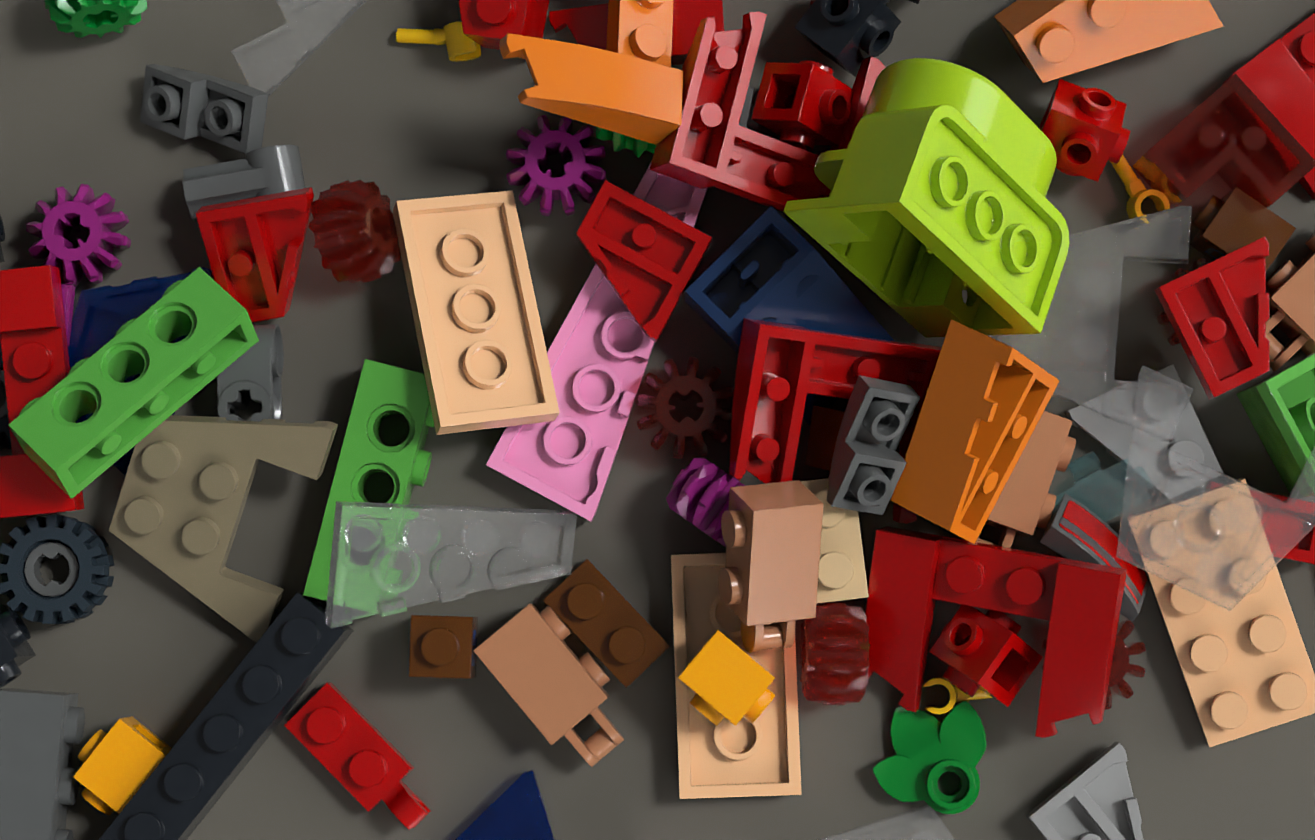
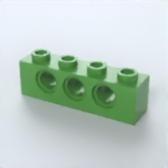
(380, 393)
(129, 411)

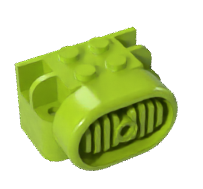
(944, 200)

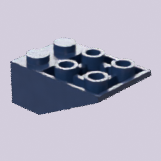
(778, 279)

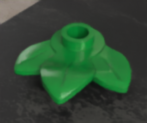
(927, 751)

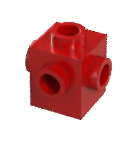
(803, 104)
(1084, 129)
(985, 654)

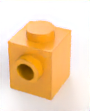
(727, 682)
(118, 764)

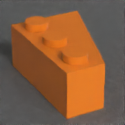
(1077, 35)
(971, 430)

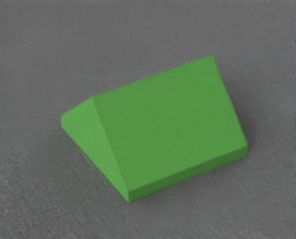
(1285, 416)

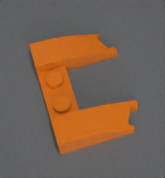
(617, 88)

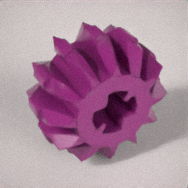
(536, 158)
(95, 216)
(702, 496)

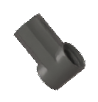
(259, 174)

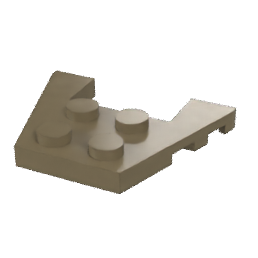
(189, 496)

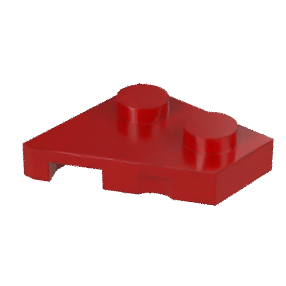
(257, 248)
(642, 254)
(1223, 317)

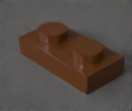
(606, 623)

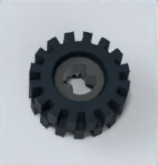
(56, 600)

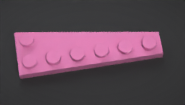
(595, 377)

